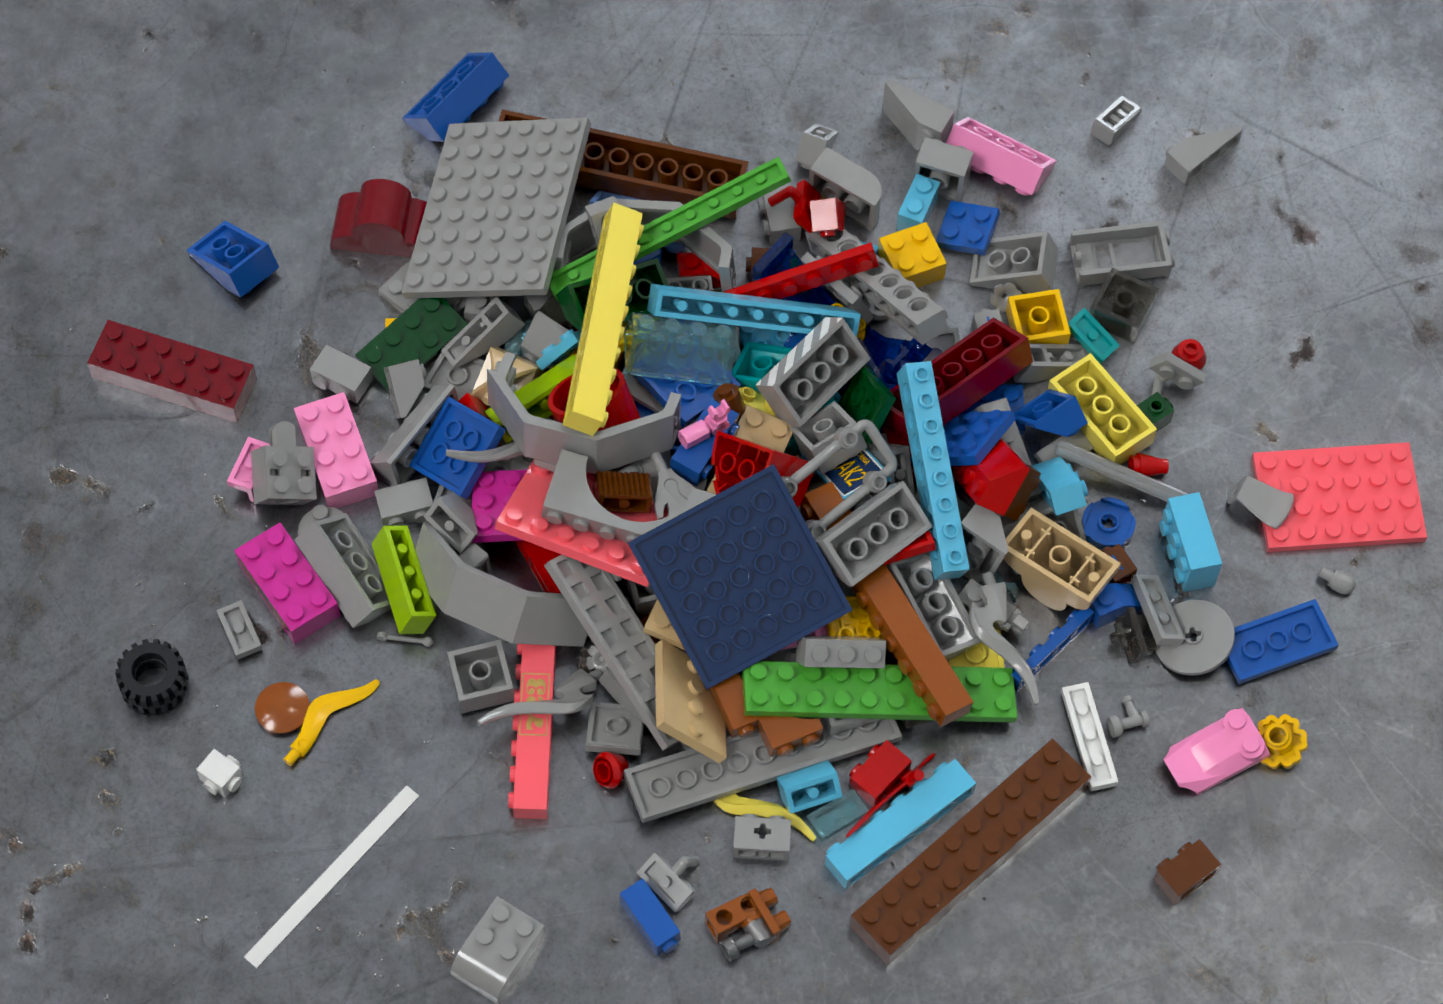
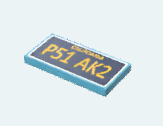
(849, 474)

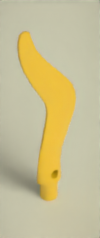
(319, 712)

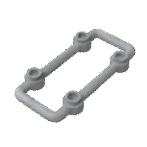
(872, 481)

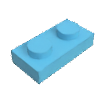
(555, 353)

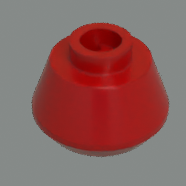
(1191, 352)
(609, 769)

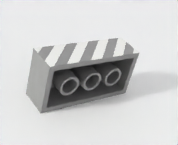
(813, 371)

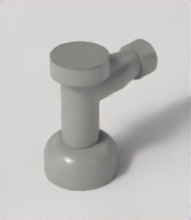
(1135, 718)

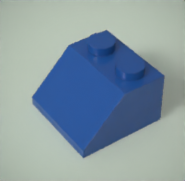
(1053, 413)

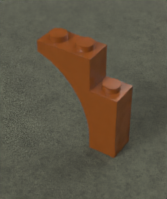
(778, 733)

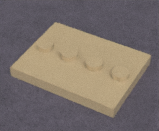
(684, 704)

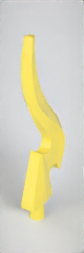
(739, 805)

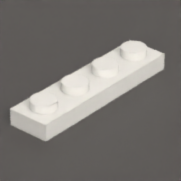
(1089, 736)

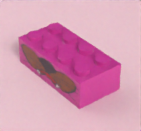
(287, 583)

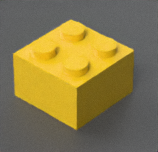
(914, 254)
(1039, 317)

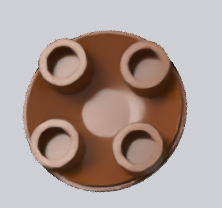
(281, 707)

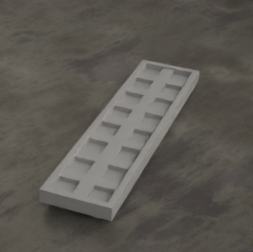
(614, 633)

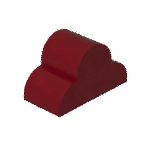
(378, 219)

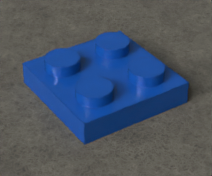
(968, 227)

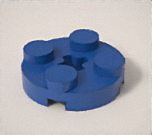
(1101, 511)

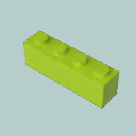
(536, 393)
(403, 580)

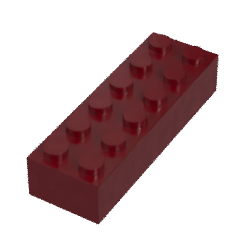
(172, 371)
(970, 371)

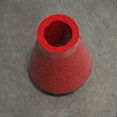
(1148, 464)

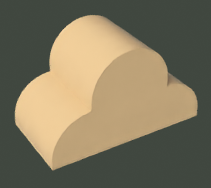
(1057, 564)

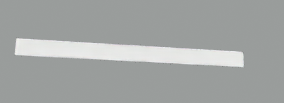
(331, 876)

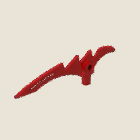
(907, 779)

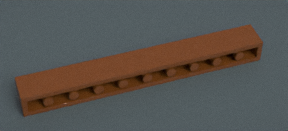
(900, 626)

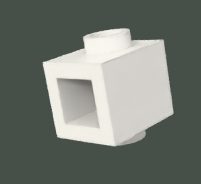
(220, 773)

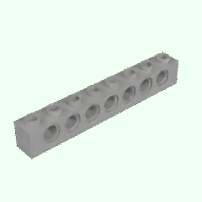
(887, 290)

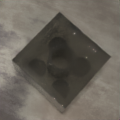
(1124, 305)

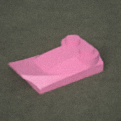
(1216, 752)

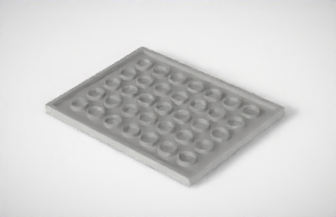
(497, 209)

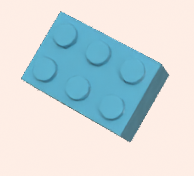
(1190, 542)

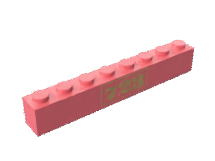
(534, 733)

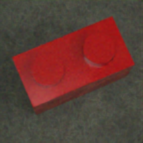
(879, 772)

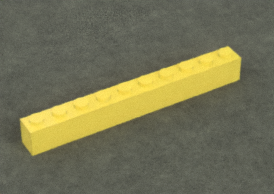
(603, 320)

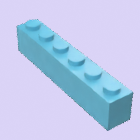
(899, 823)

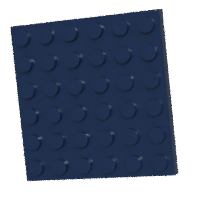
(739, 576)

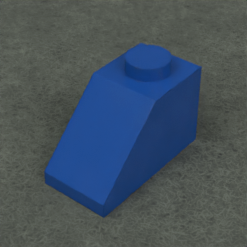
(1113, 603)

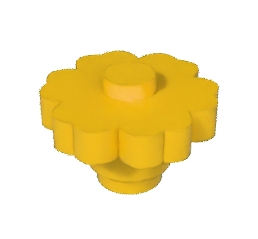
(1283, 740)

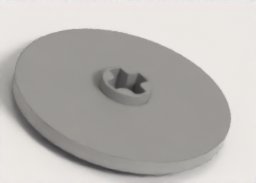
(1213, 642)

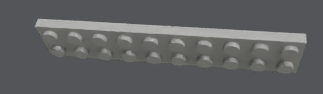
(695, 779)

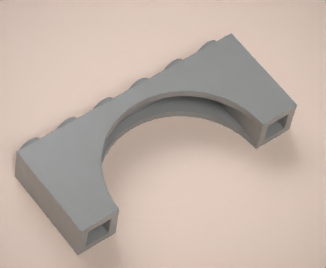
(573, 504)

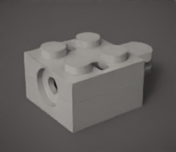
(283, 471)

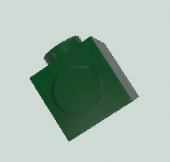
(1157, 410)

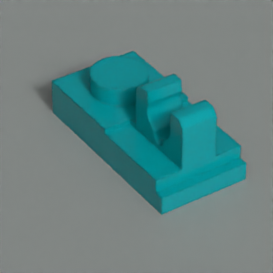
(1092, 335)

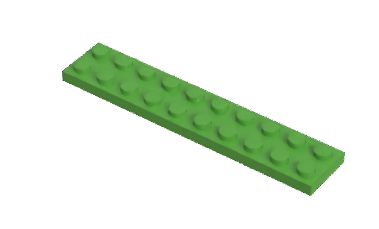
(867, 693)

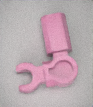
(701, 430)

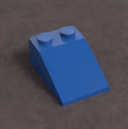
(234, 258)

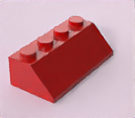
(994, 479)

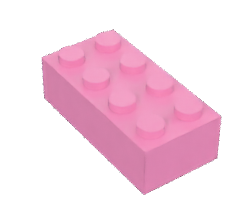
(338, 451)

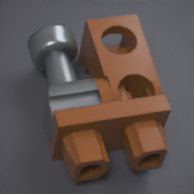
(751, 914)

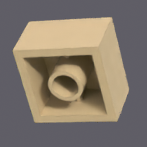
(525, 372)

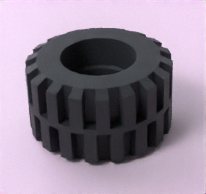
(146, 657)

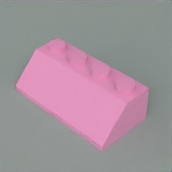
(1002, 156)

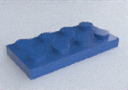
(1280, 641)

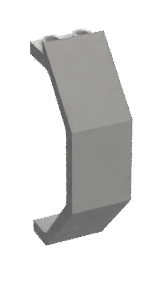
(703, 242)
(605, 450)
(491, 602)

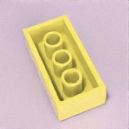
(1114, 421)

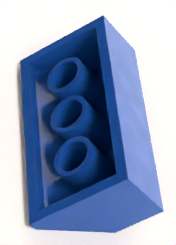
(457, 95)

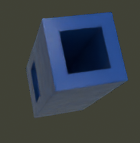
(650, 917)

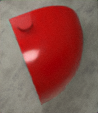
(739, 459)

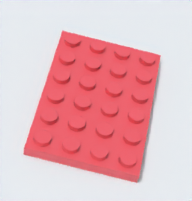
(1344, 496)

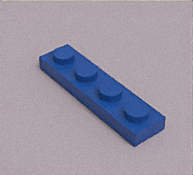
(1058, 639)

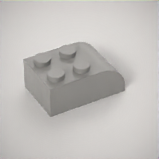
(850, 183)
(497, 950)

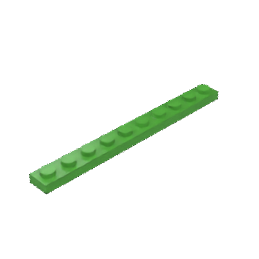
(687, 218)

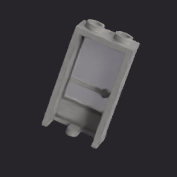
(1132, 249)

